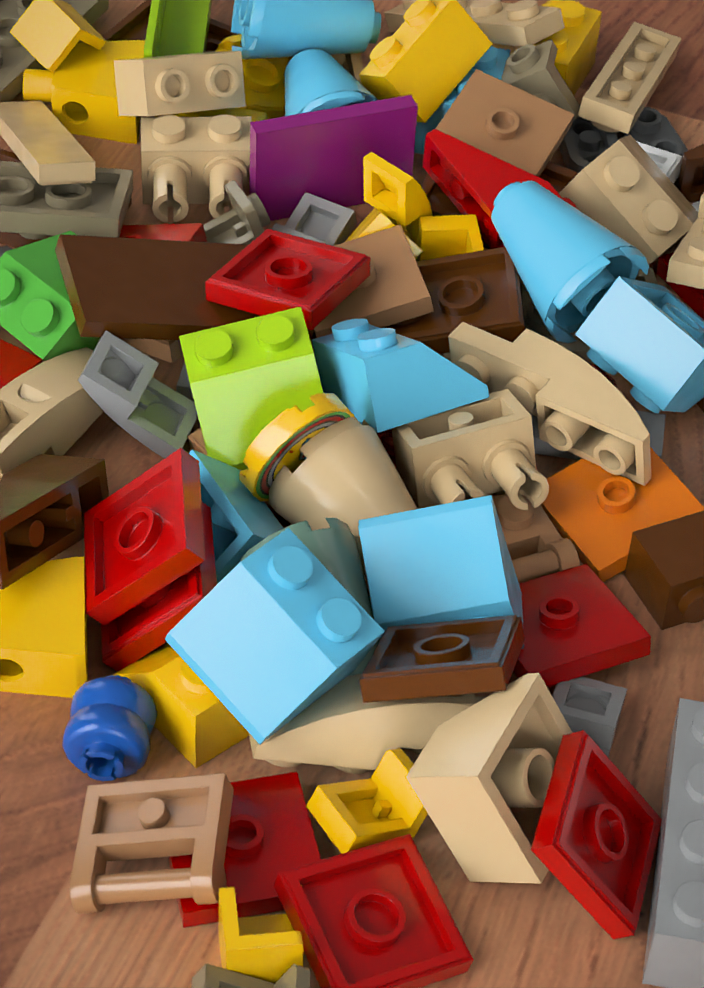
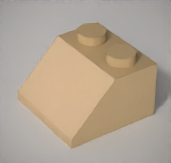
(632, 198)
(489, 779)

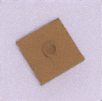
(507, 122)
(392, 290)

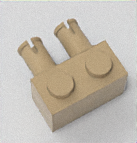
(192, 161)
(471, 454)

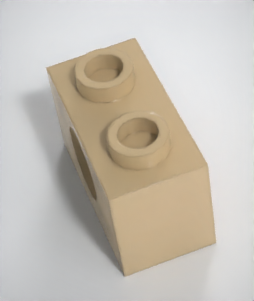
(179, 83)

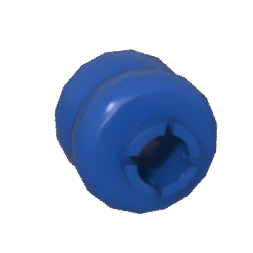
(109, 728)

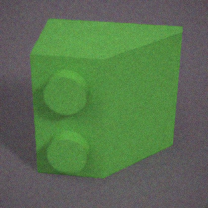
(36, 301)

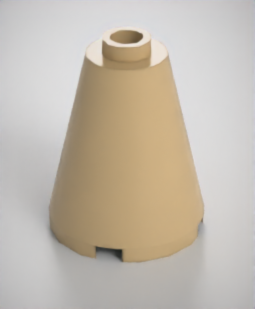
(341, 478)

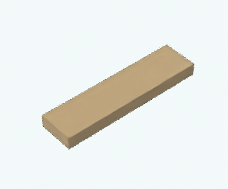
(44, 144)

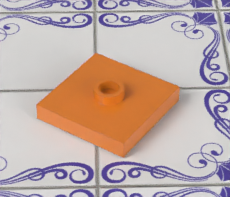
(604, 510)

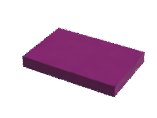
(326, 150)

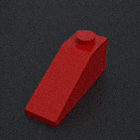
(473, 179)

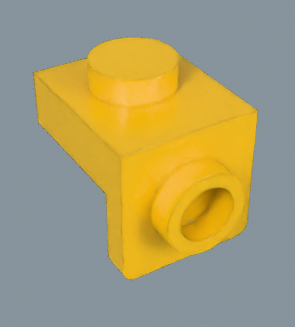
(370, 808)

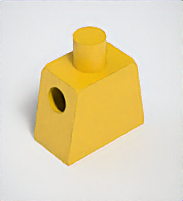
(85, 91)
(45, 630)

